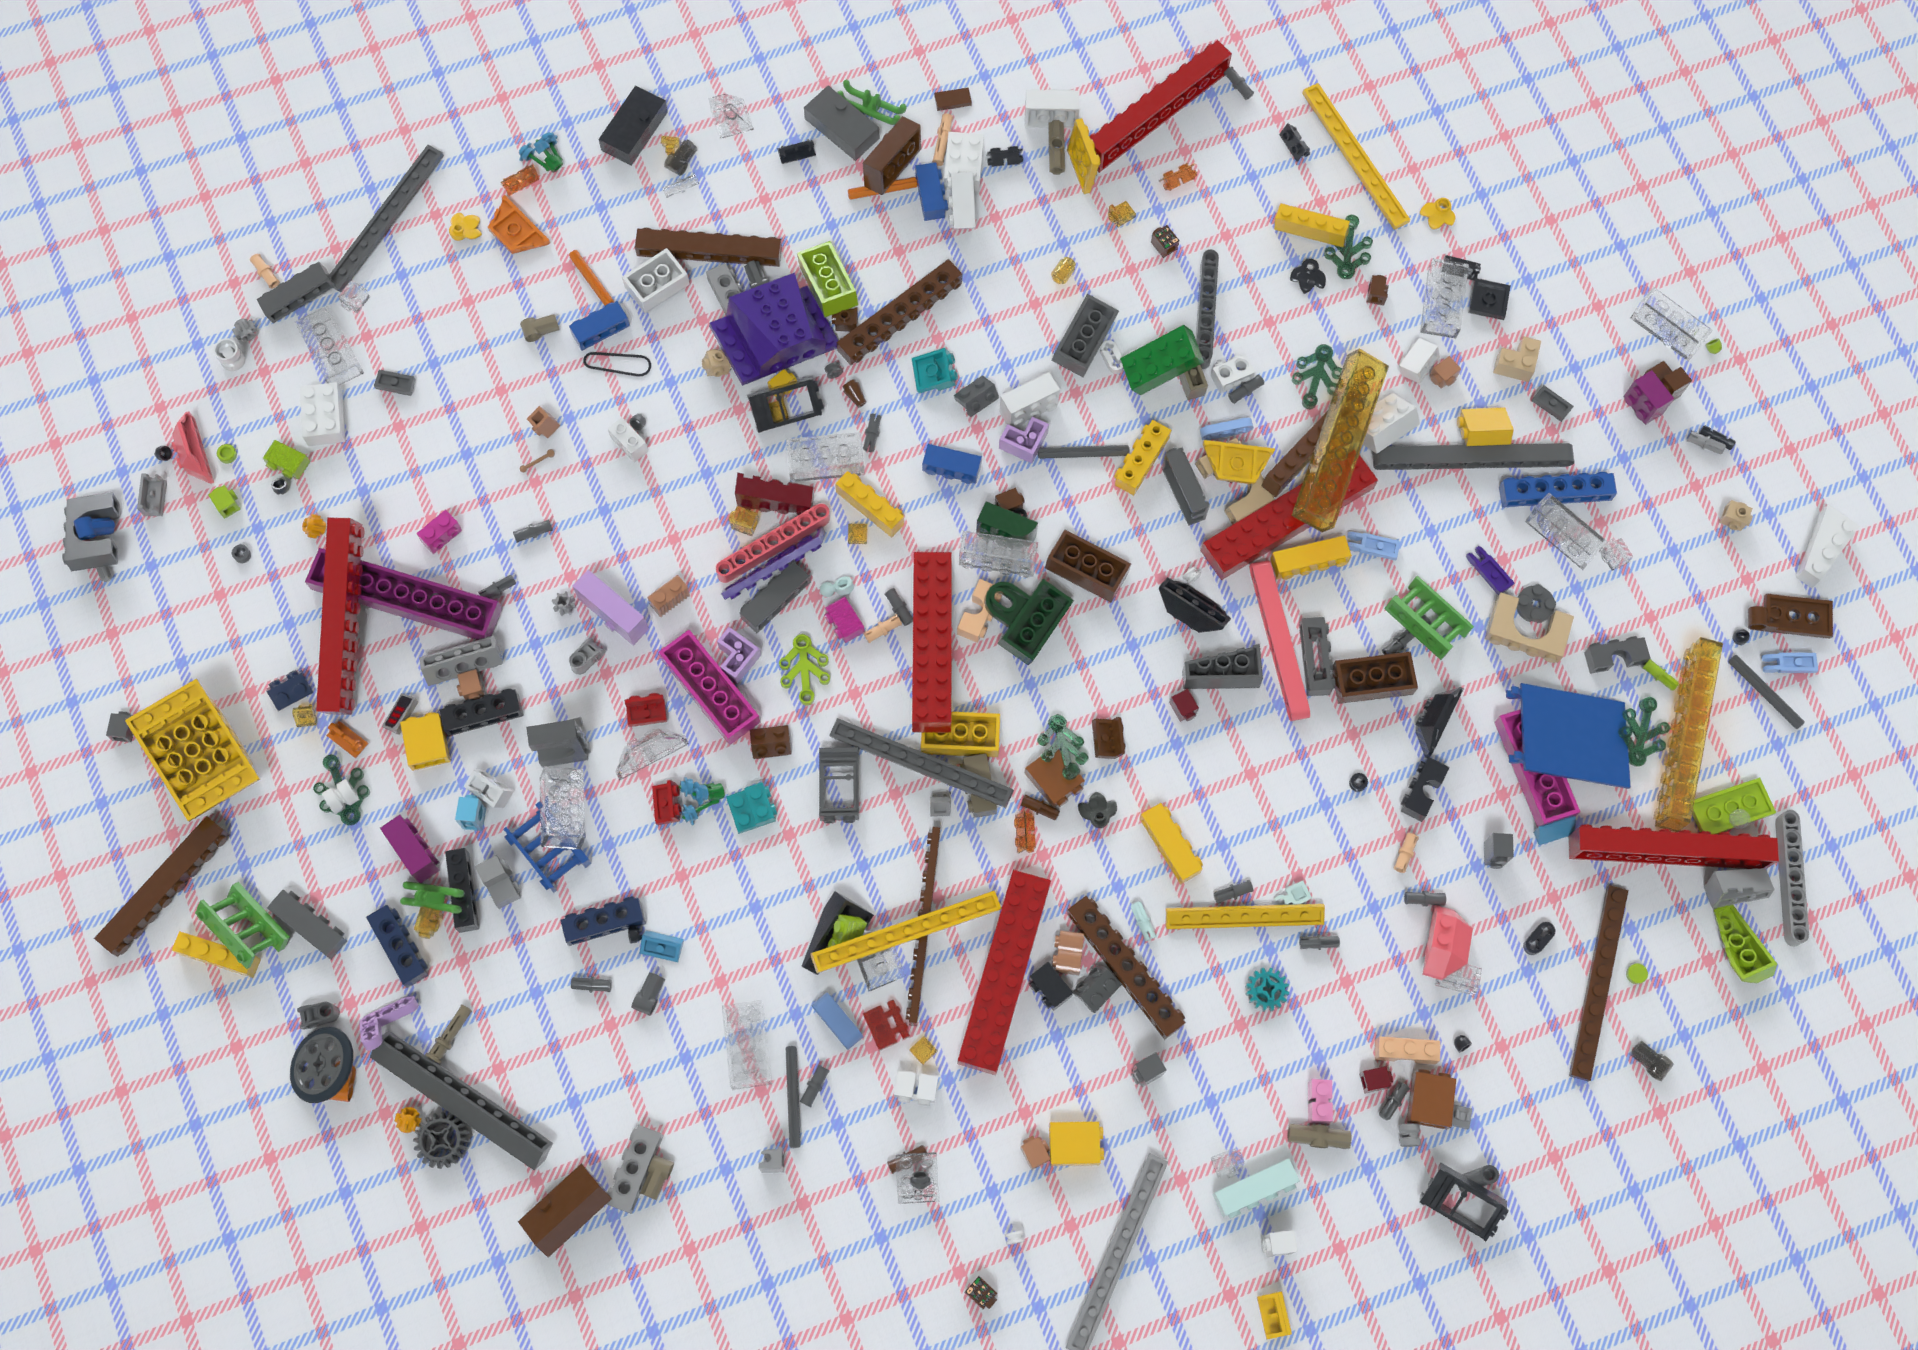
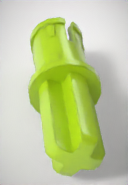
(1660, 674)

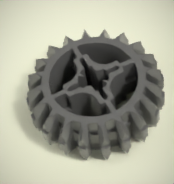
(436, 1146)

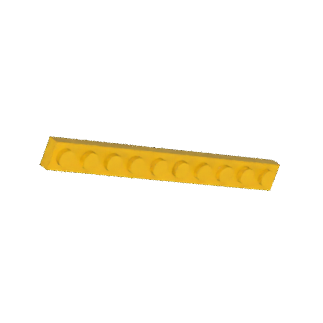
(1356, 156)
(905, 931)

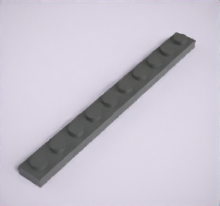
(385, 217)
(921, 763)

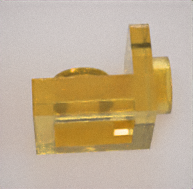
(1121, 213)

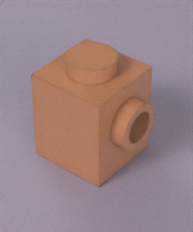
(1445, 372)
(543, 422)
(470, 685)
(1035, 1152)

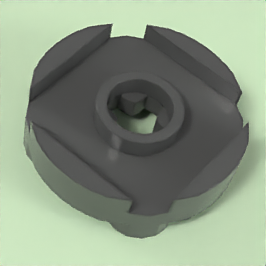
(1539, 594)

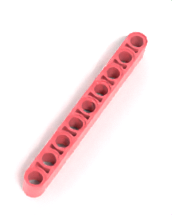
(1279, 641)

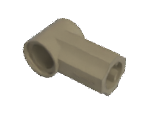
(534, 328)
(658, 1172)

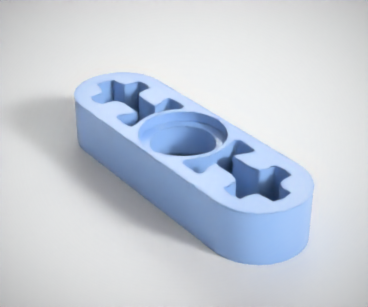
(1226, 429)

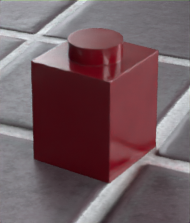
(1184, 705)
(1376, 1079)

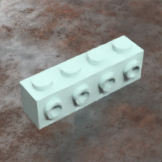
(1255, 1188)

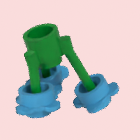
(547, 140)
(699, 793)

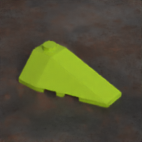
(1744, 949)

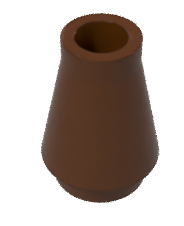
(854, 393)

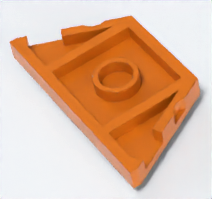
(515, 229)

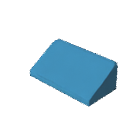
(1555, 830)
(661, 946)

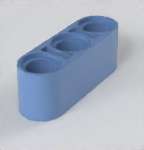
(837, 1021)

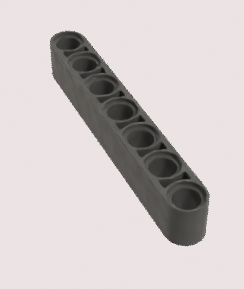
(1207, 301)

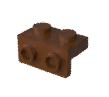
(1108, 738)
(770, 742)

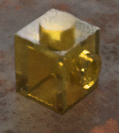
(743, 520)

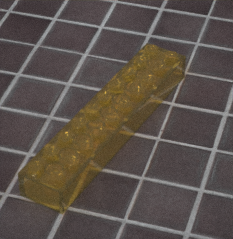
(1340, 441)
(1688, 735)

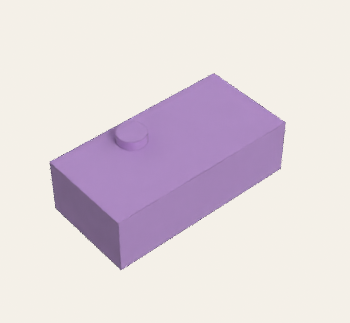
(610, 607)

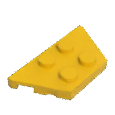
(1237, 461)

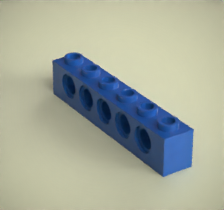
(1604, 482)

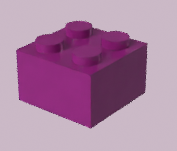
(1648, 397)

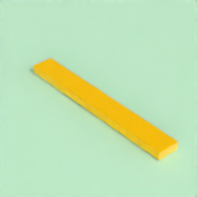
(1245, 916)

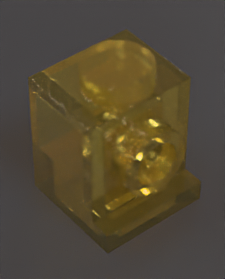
(427, 922)

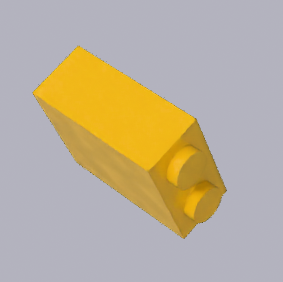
(1485, 426)
(425, 741)
(1075, 1143)

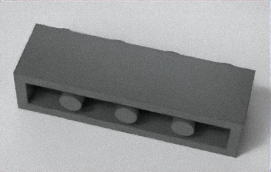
(295, 292)
(774, 597)
(307, 924)

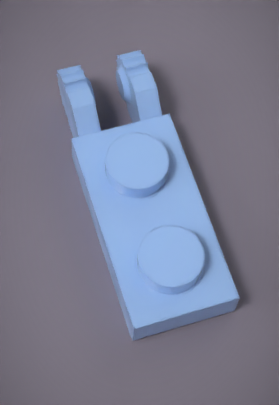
(1374, 545)
(1791, 663)

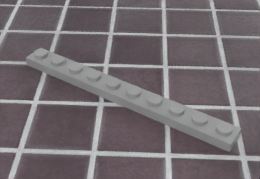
(1117, 1254)

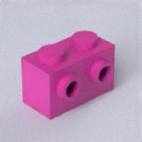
(439, 531)

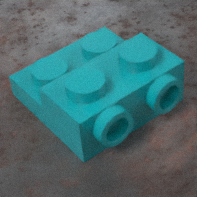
(934, 370)
(752, 807)

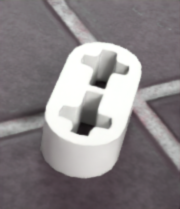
(1109, 359)

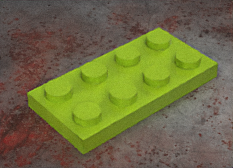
(1714, 810)

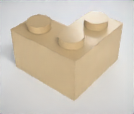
(1518, 363)

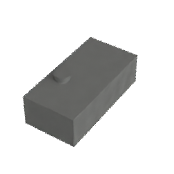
(841, 123)
(1085, 335)

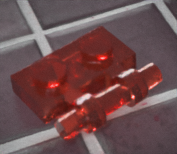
(880, 1027)

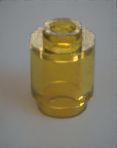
(1063, 270)

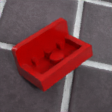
(645, 710)
(666, 803)

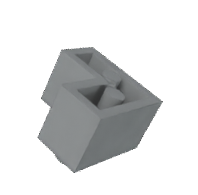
(496, 878)

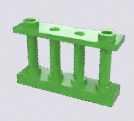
(1420, 628)
(249, 909)

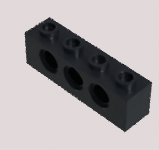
(451, 712)
(461, 878)

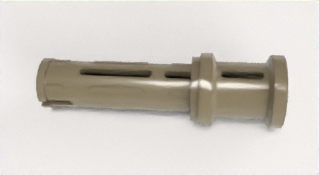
(443, 1043)

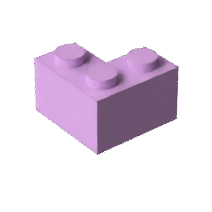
(1024, 443)
(741, 655)

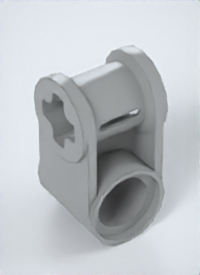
(588, 653)

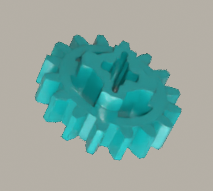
(1275, 988)

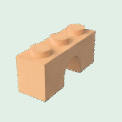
(973, 625)
(1407, 1049)

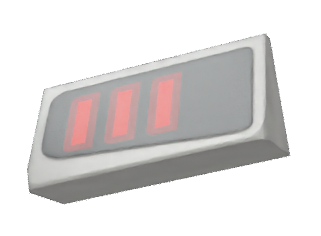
(401, 710)

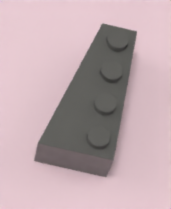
(1225, 670)

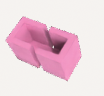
(1321, 1110)

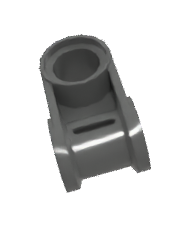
(313, 1015)

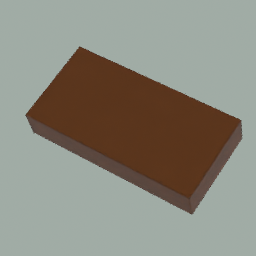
(952, 99)

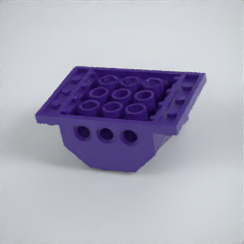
(772, 329)

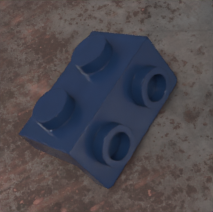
(289, 689)

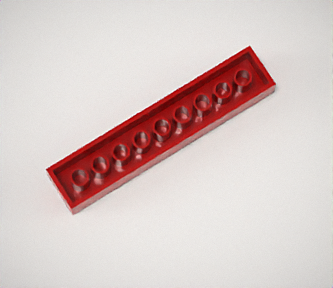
(1160, 103)
(1271, 526)
(339, 616)
(932, 642)
(1673, 847)
(1004, 972)

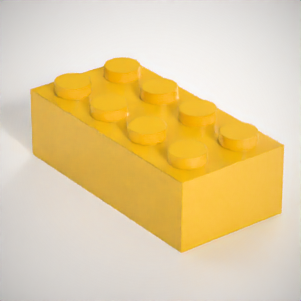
(969, 736)

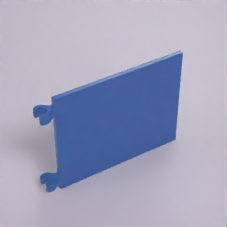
(1571, 736)

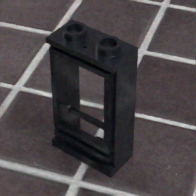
(761, 410)
(1440, 1187)

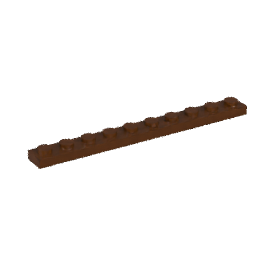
(920, 952)
(1598, 983)

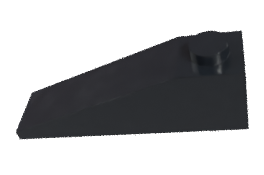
(835, 906)

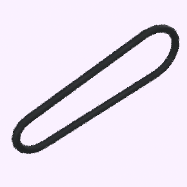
(616, 371)

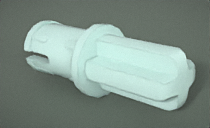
(1143, 921)

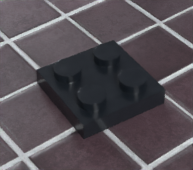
(1489, 299)

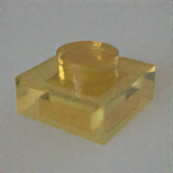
(857, 533)

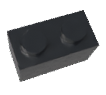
(1050, 986)

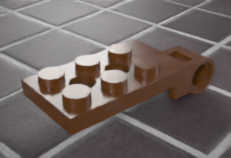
(1776, 618)

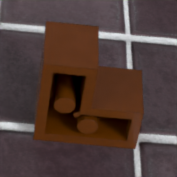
(1674, 381)

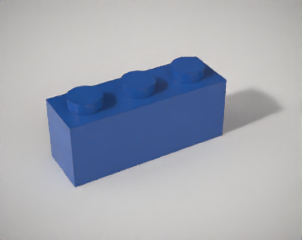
(931, 191)
(599, 325)
(951, 464)

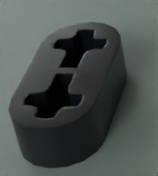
(1543, 941)

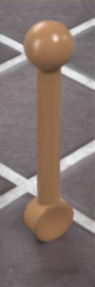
(550, 453)

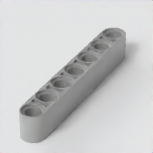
(1788, 886)

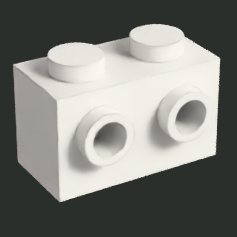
(1419, 360)

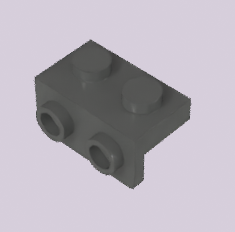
(977, 395)
(1097, 988)

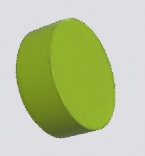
(226, 453)
(1637, 973)

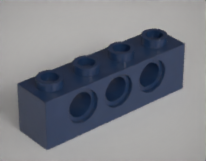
(379, 921)
(571, 922)

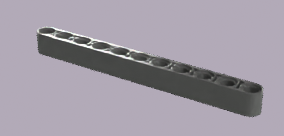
(1474, 456)

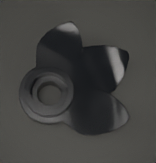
(1308, 278)

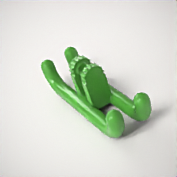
(872, 104)
(432, 897)

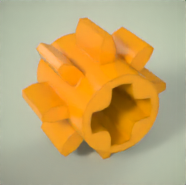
(314, 526)
(407, 1120)

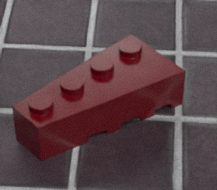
(772, 495)

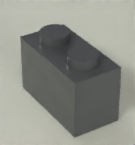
(1498, 850)
(1148, 1070)

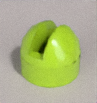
(1714, 346)

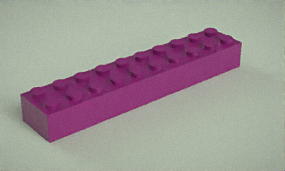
(409, 598)

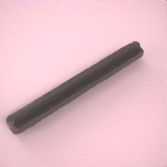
(1083, 451)
(1774, 699)
(793, 1097)

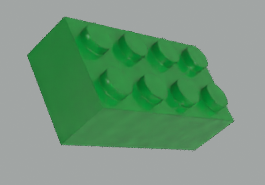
(1162, 360)

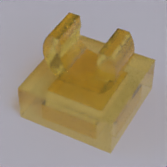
(670, 143)
(304, 716)

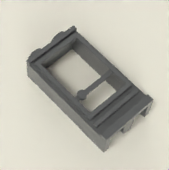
(1185, 486)
(839, 757)

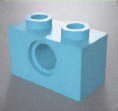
(470, 813)

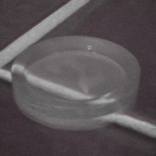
(1739, 819)

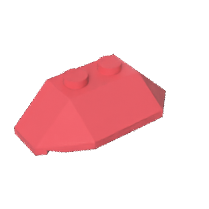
(190, 449)
(1447, 943)

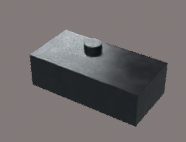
(633, 125)

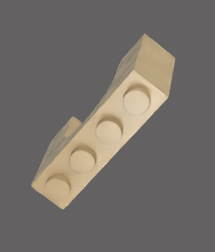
(1254, 499)
(1503, 631)

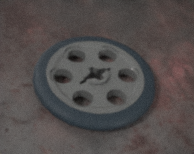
(321, 1065)

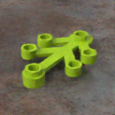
(804, 665)

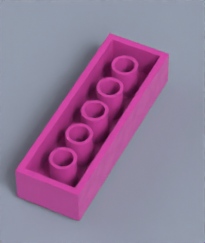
(709, 687)
(1546, 795)

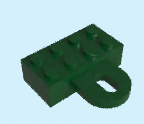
(1029, 618)

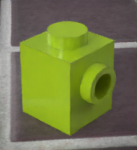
(224, 501)

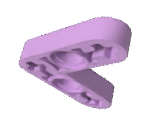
(371, 1024)

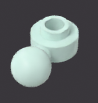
(842, 586)

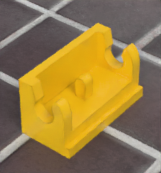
(1274, 1315)

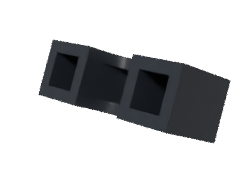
(1416, 803)

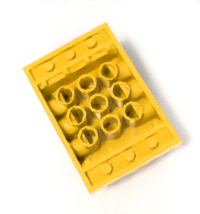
(193, 749)

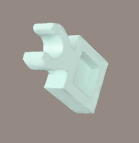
(1296, 894)

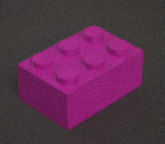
(411, 848)

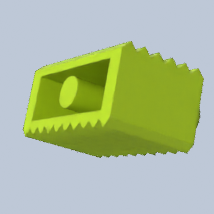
(286, 459)
(846, 929)

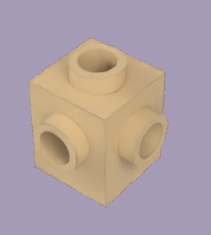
(716, 363)
(1736, 515)

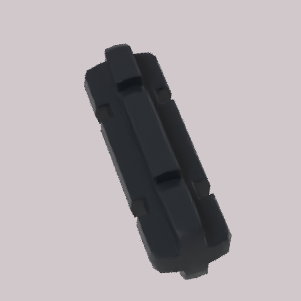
(1717, 436)

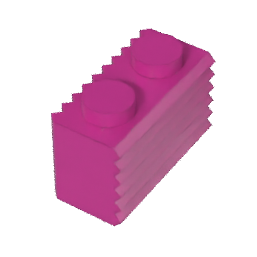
(844, 619)

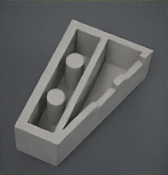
(1738, 886)

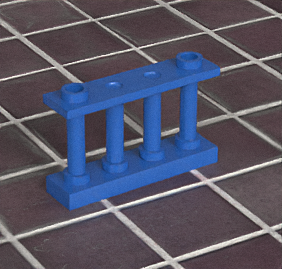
(577, 859)

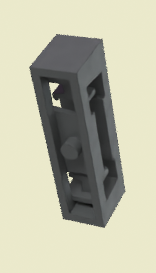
(1316, 629)

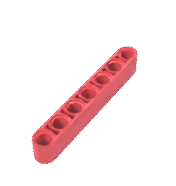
(769, 551)

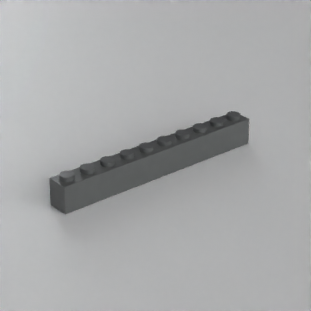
(462, 1100)

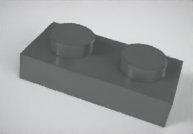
(394, 382)
(1552, 403)

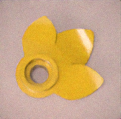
(1438, 215)
(464, 227)

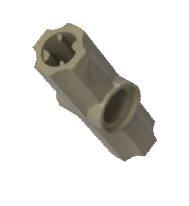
(1056, 139)
(1319, 1136)

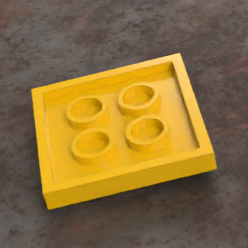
(1083, 155)

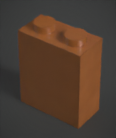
(1050, 781)
(1431, 1099)

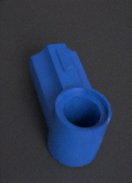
(89, 528)

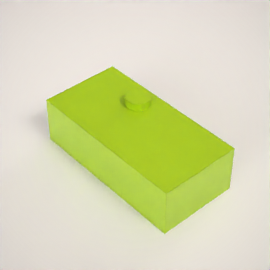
(827, 279)

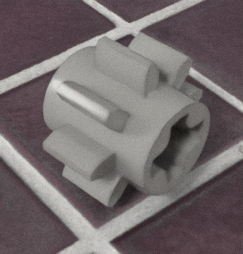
(244, 330)
(559, 606)

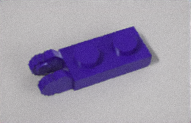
(1490, 571)

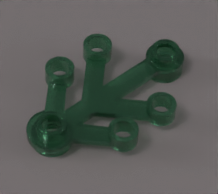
(1349, 251)
(1317, 373)
(1057, 725)
(1641, 732)
(353, 781)

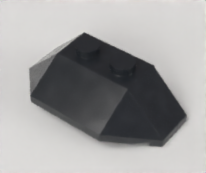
(1192, 607)
(1436, 718)

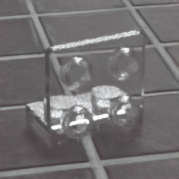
(908, 1164)

